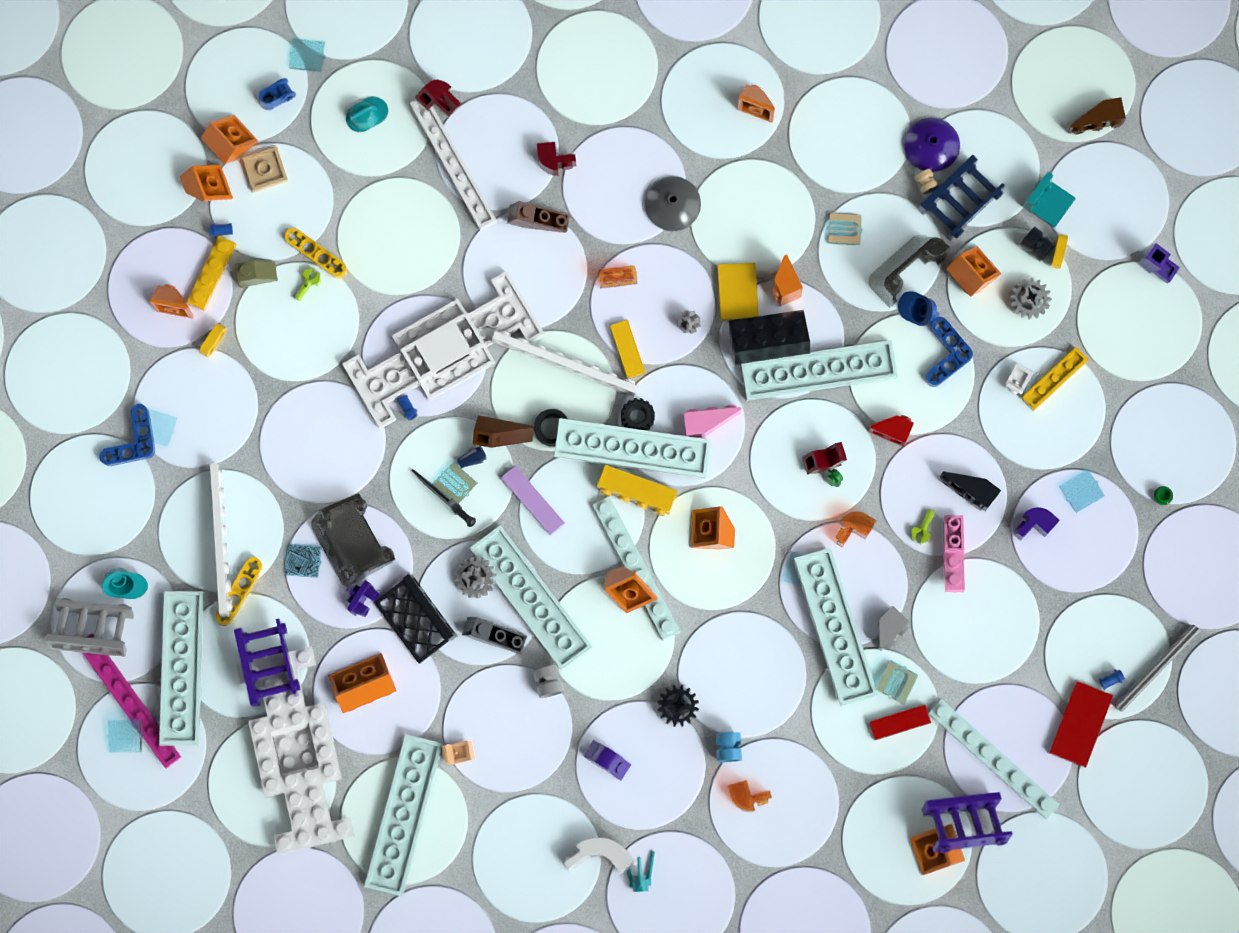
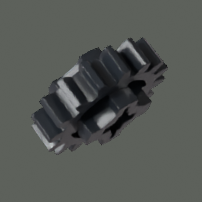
(669, 705)

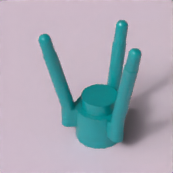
(640, 883)

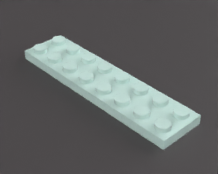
(820, 370)
(632, 448)
(532, 598)
(835, 627)
(181, 668)
(403, 815)

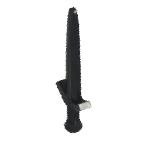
(455, 508)

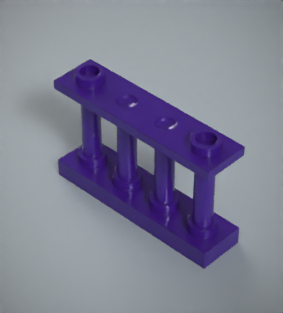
(246, 657)
(971, 804)

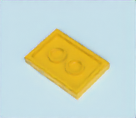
(737, 291)

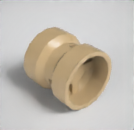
(926, 181)

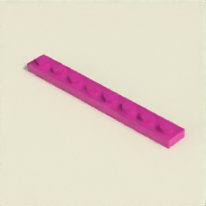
(132, 705)

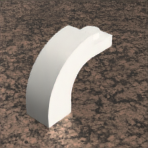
(601, 848)

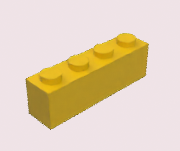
(637, 490)

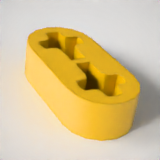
(1059, 251)
(213, 340)

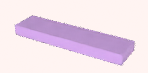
(533, 500)

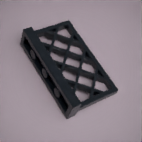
(430, 610)

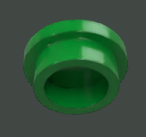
(834, 477)
(1163, 495)

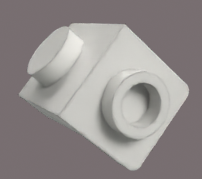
(1018, 379)

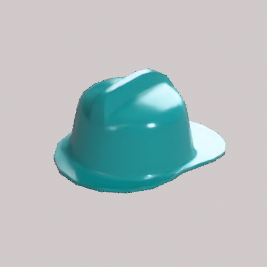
(367, 114)
(124, 584)

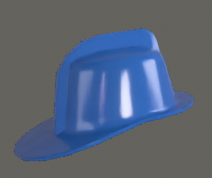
(917, 308)

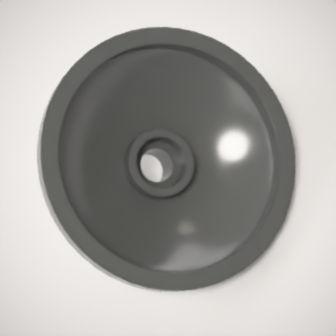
(668, 214)

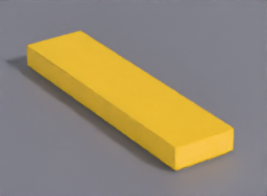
(1054, 378)

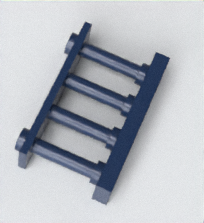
(956, 179)

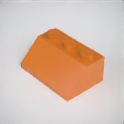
(362, 683)

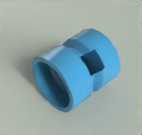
(728, 747)

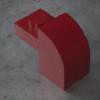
(438, 93)
(551, 162)
(824, 459)

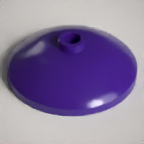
(930, 155)

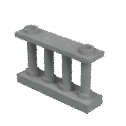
(92, 645)

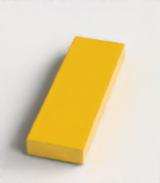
(627, 349)

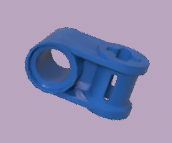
(278, 94)

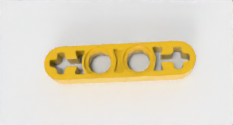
(315, 253)
(241, 592)

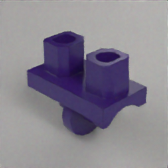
(358, 596)

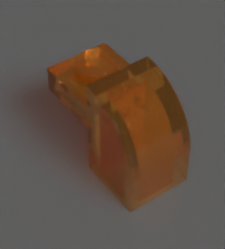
(854, 522)
(742, 798)

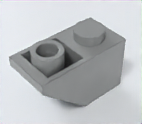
(890, 626)

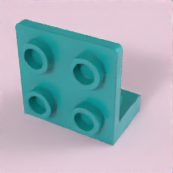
(1049, 201)

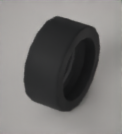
(538, 421)

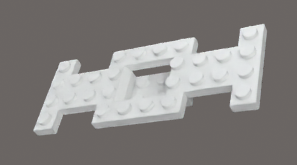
(438, 343)
(304, 755)

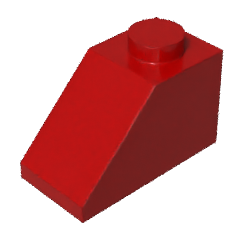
(893, 429)

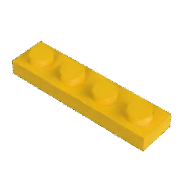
(211, 273)

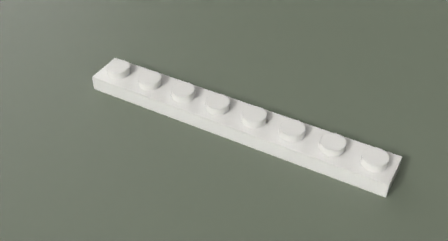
(454, 165)
(557, 359)
(221, 547)

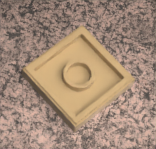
(265, 169)

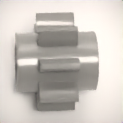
(689, 322)

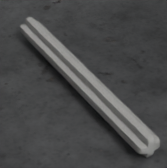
(1157, 668)

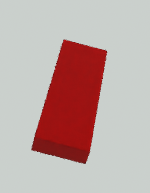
(900, 722)

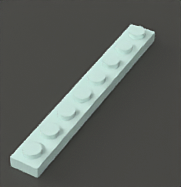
(633, 561)
(994, 759)

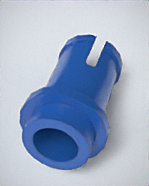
(221, 229)
(407, 407)
(1112, 679)

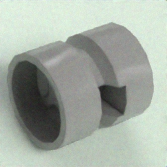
(548, 681)

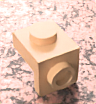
(458, 753)

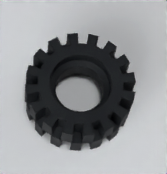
(641, 405)

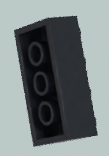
(769, 337)

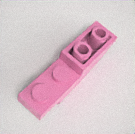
(953, 553)

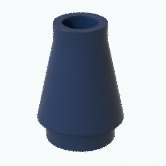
(472, 457)

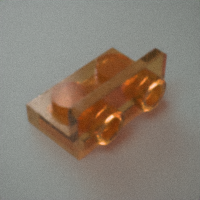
(617, 276)

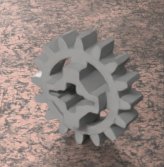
(1028, 290)
(470, 584)

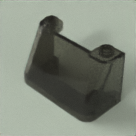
(886, 279)
(350, 540)

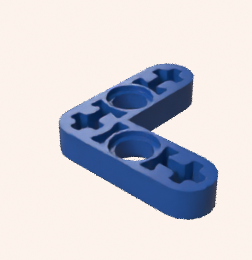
(954, 357)
(137, 446)

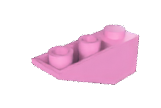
(703, 423)

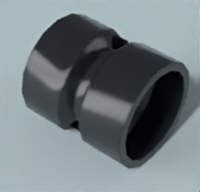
(1032, 239)

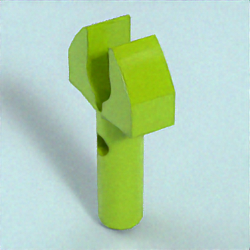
(306, 285)
(924, 526)

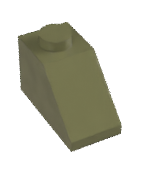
(255, 273)

